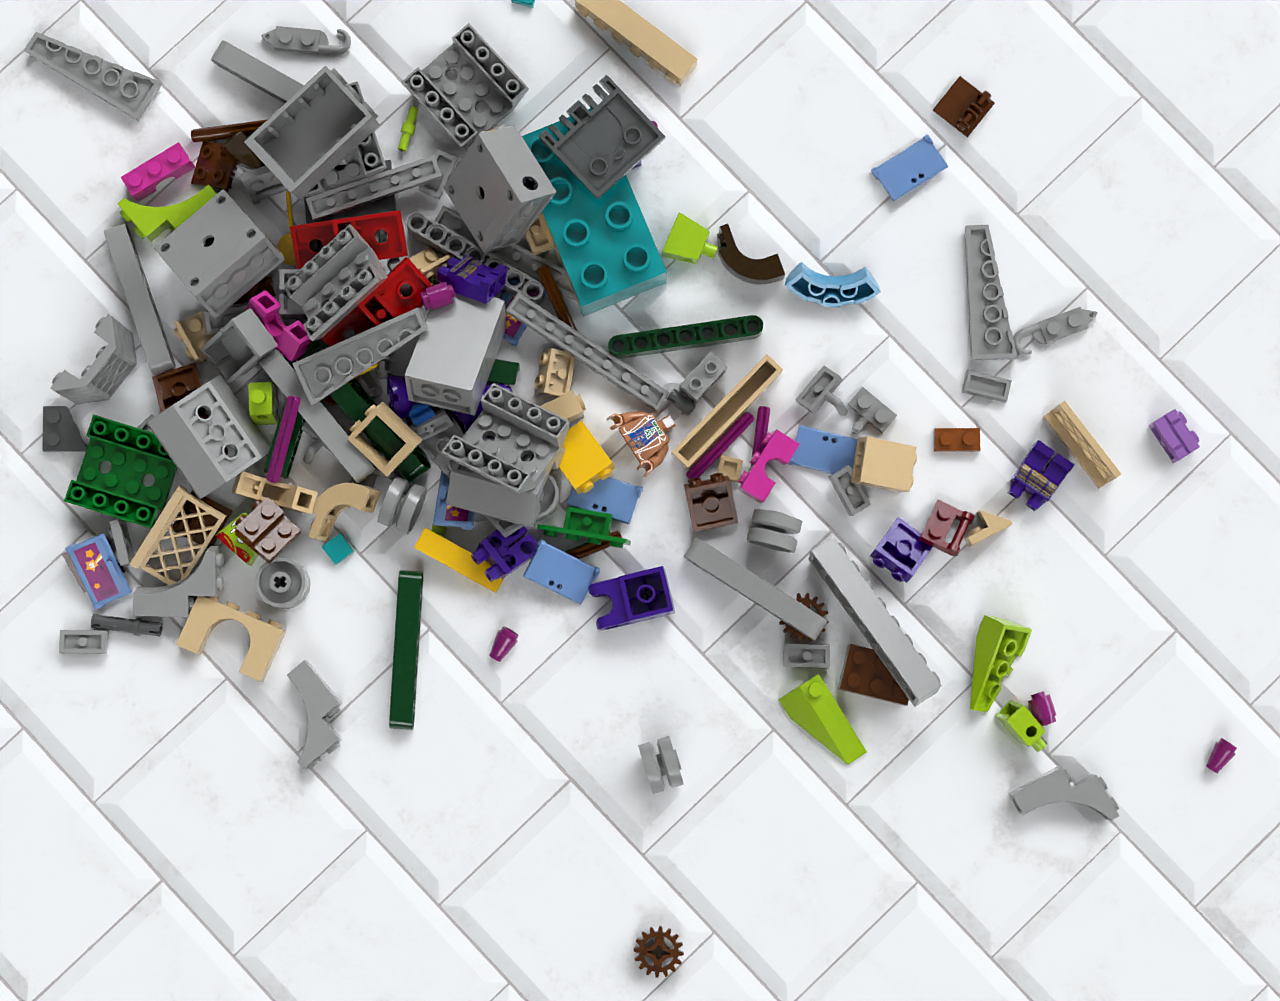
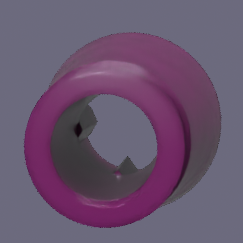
(503, 643)
(1220, 755)

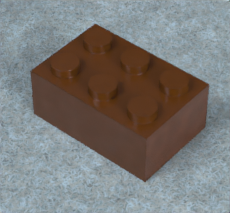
(867, 676)

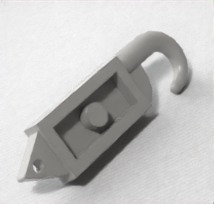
(305, 41)
(1055, 328)

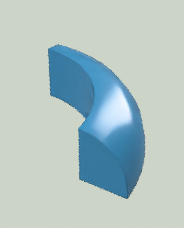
(832, 290)

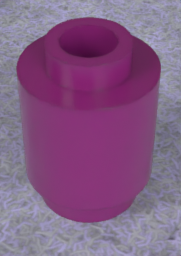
(437, 296)
(1042, 708)

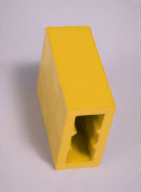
(584, 459)

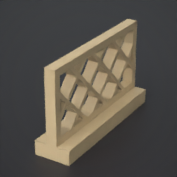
(1081, 445)
(164, 523)

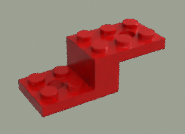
(365, 225)
(383, 302)

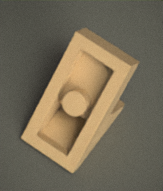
(991, 524)

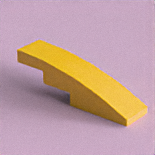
(455, 558)

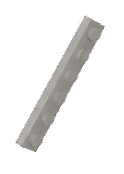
(374, 188)

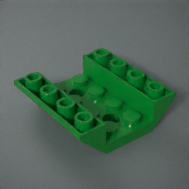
(122, 490)

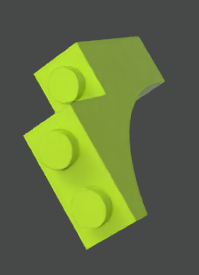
(154, 220)

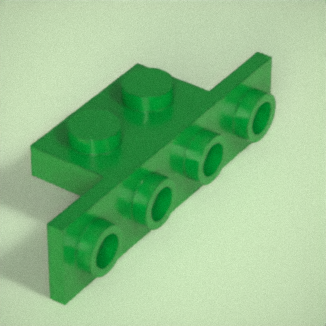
(586, 524)

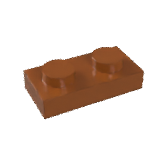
(957, 440)

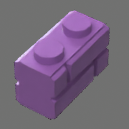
(1175, 435)

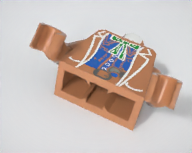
(644, 436)

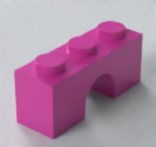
(169, 163)
(291, 340)
(755, 481)

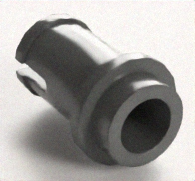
(681, 402)

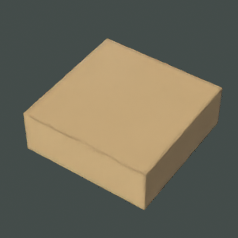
(730, 467)

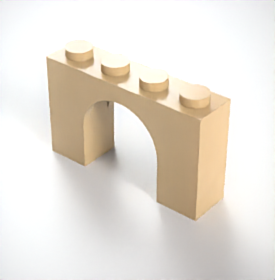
(264, 636)

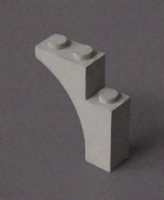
(178, 598)
(319, 703)
(1056, 787)

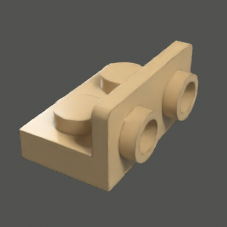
(429, 262)
(194, 335)
(554, 372)

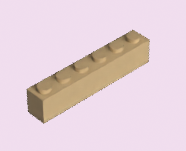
(641, 37)
(727, 412)

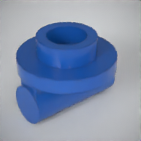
(420, 413)

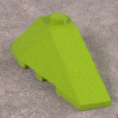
(995, 651)
(819, 714)

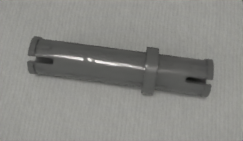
(135, 626)

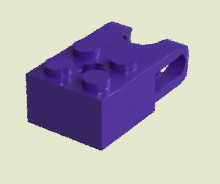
(627, 599)

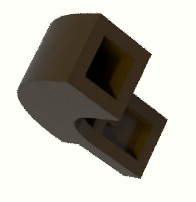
(240, 153)
(745, 268)

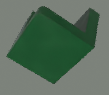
(504, 372)

